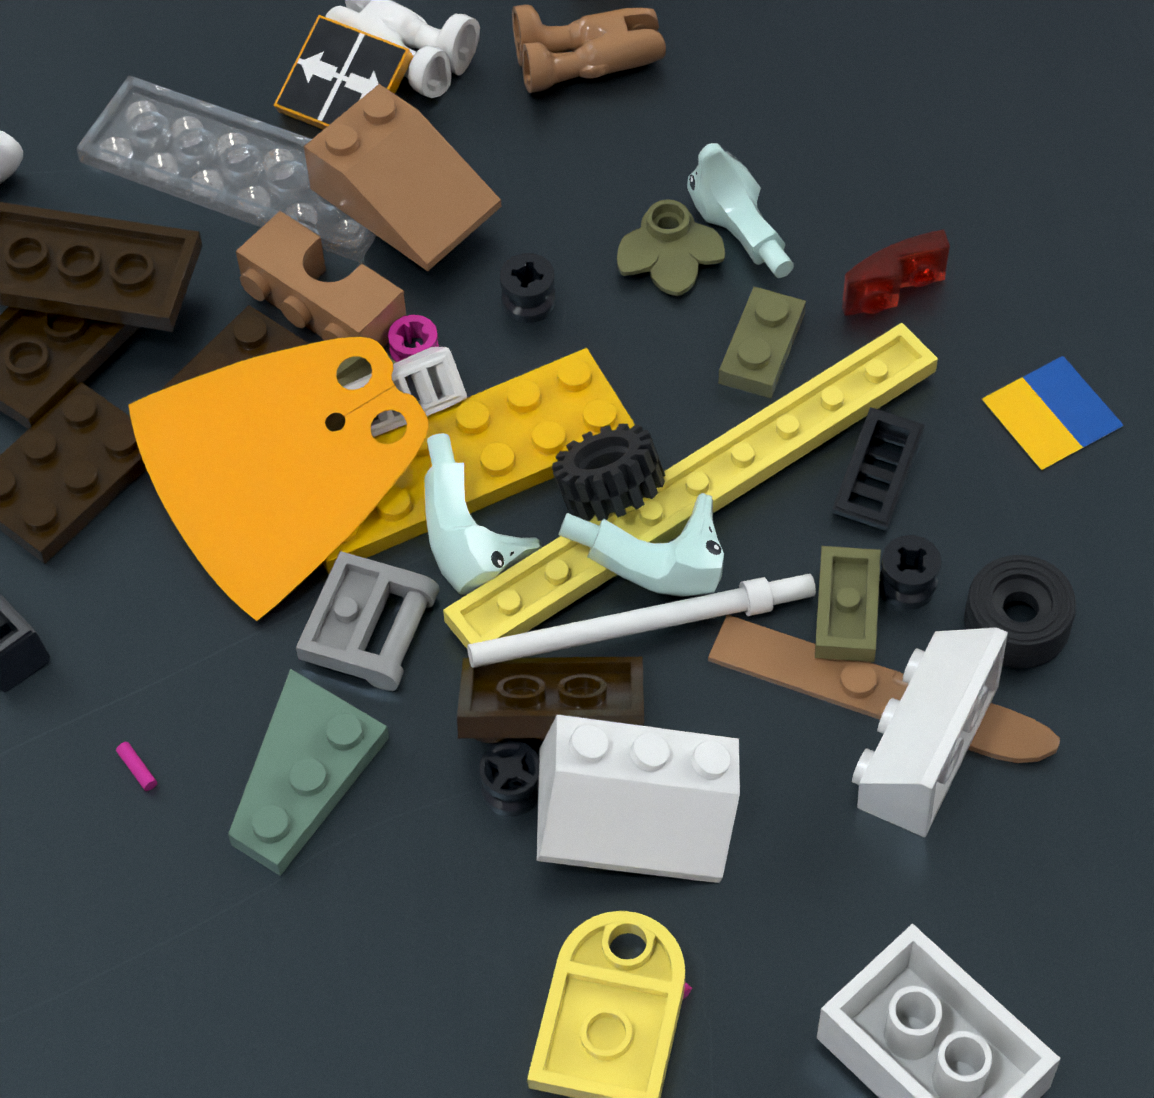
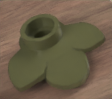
(671, 253)

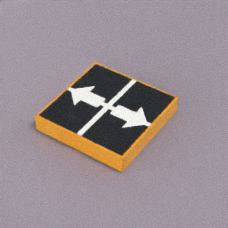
(338, 70)

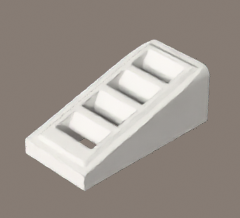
(444, 378)

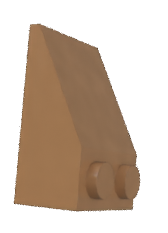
(398, 178)

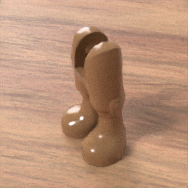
(598, 45)

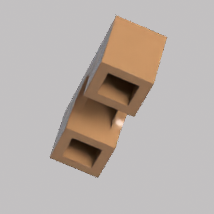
(284, 267)

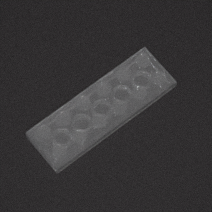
(215, 162)

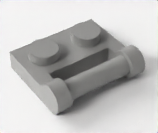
(348, 615)

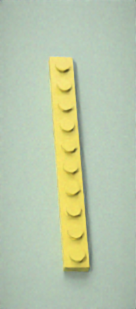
(721, 469)

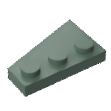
(302, 771)

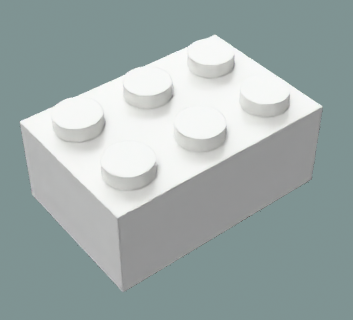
(931, 1031)

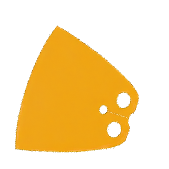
(260, 475)

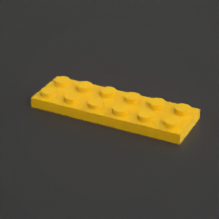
(503, 439)

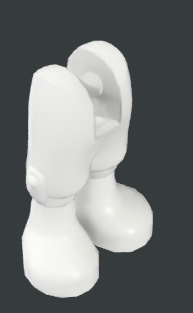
(439, 49)

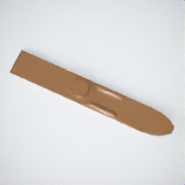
(863, 687)

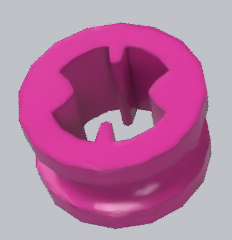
(407, 328)

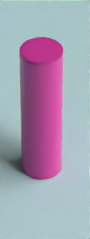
(136, 766)

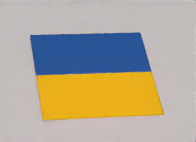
(1052, 412)

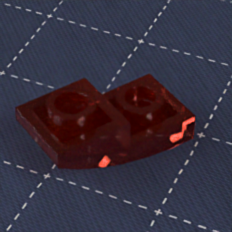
(878, 278)

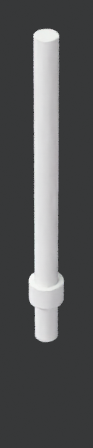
(752, 597)

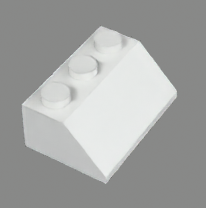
(930, 727)
(637, 798)

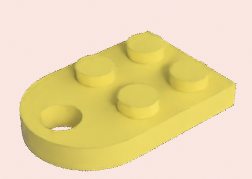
(609, 1016)

